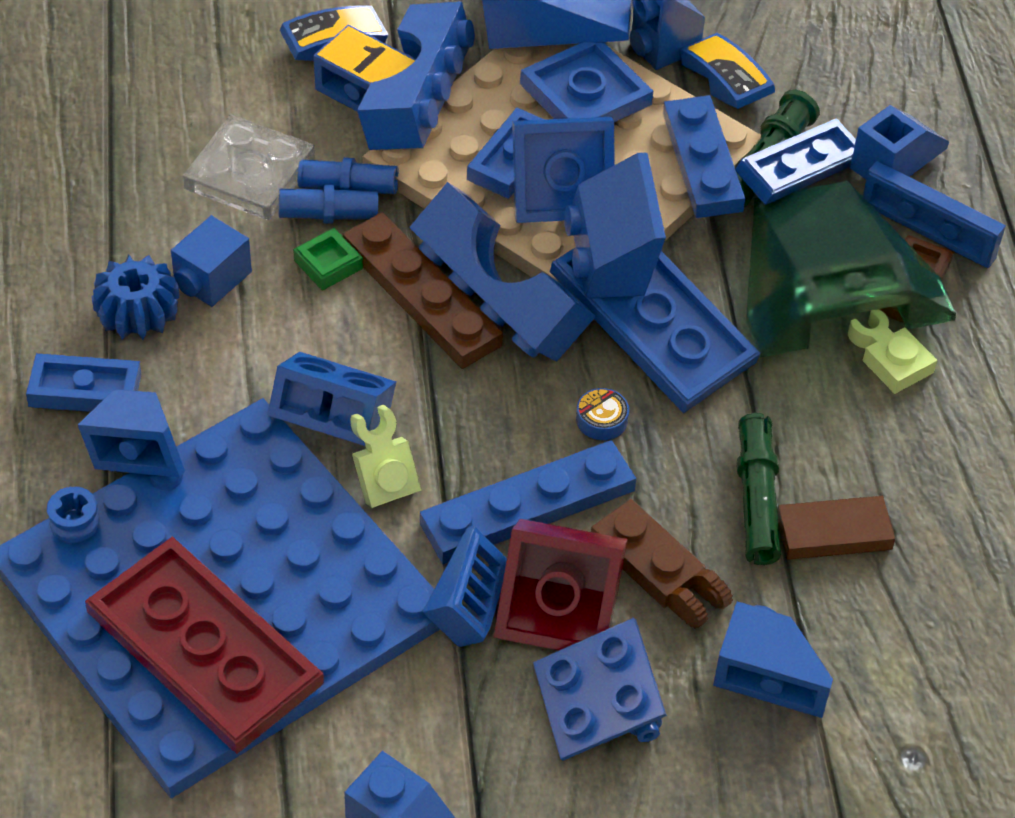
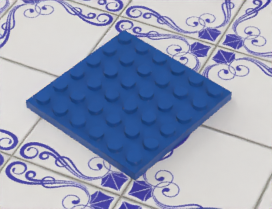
(271, 531)

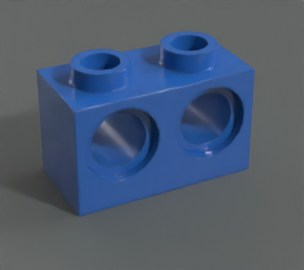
(326, 394)

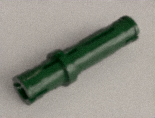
(758, 469)

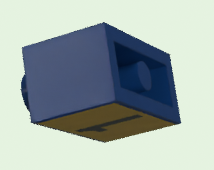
(352, 62)

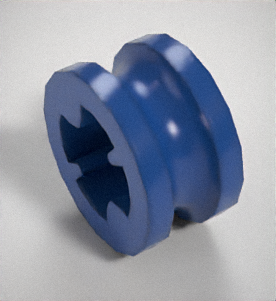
(69, 499)

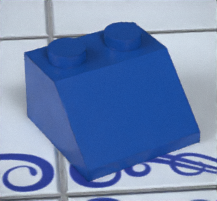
(616, 229)

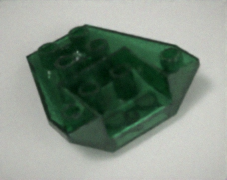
(829, 258)

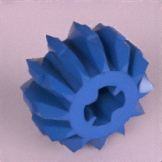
(135, 297)

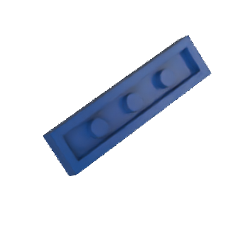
(535, 495)

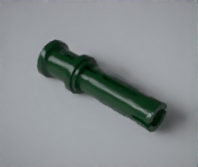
(794, 114)

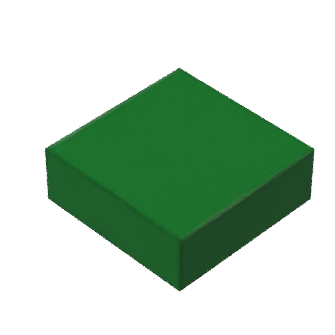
(328, 259)

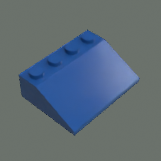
(555, 22)

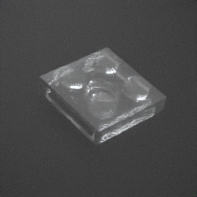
(247, 166)

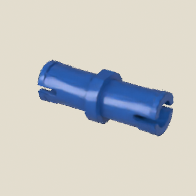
(348, 176)
(327, 204)

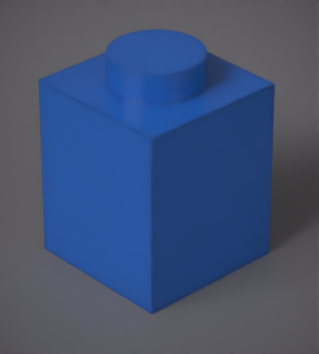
(211, 261)

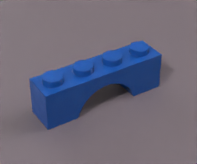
(407, 105)
(538, 309)

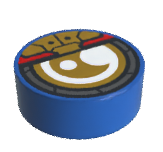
(602, 414)

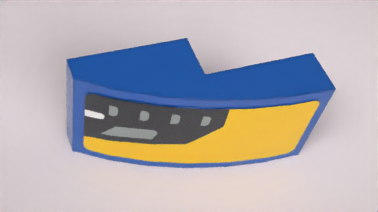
(313, 30)
(730, 70)

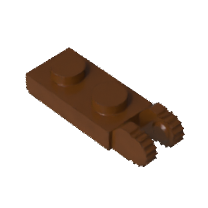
(664, 565)

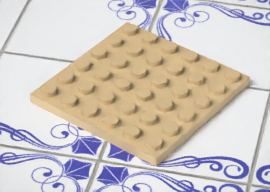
(483, 102)

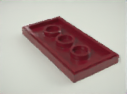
(205, 644)

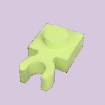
(892, 356)
(386, 464)

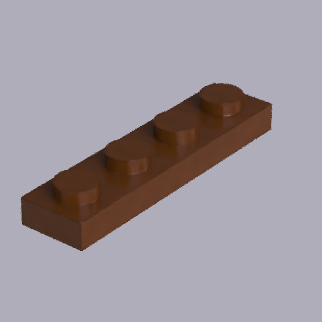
(424, 291)

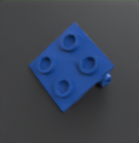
(600, 690)

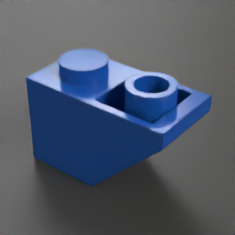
(663, 29)
(896, 142)

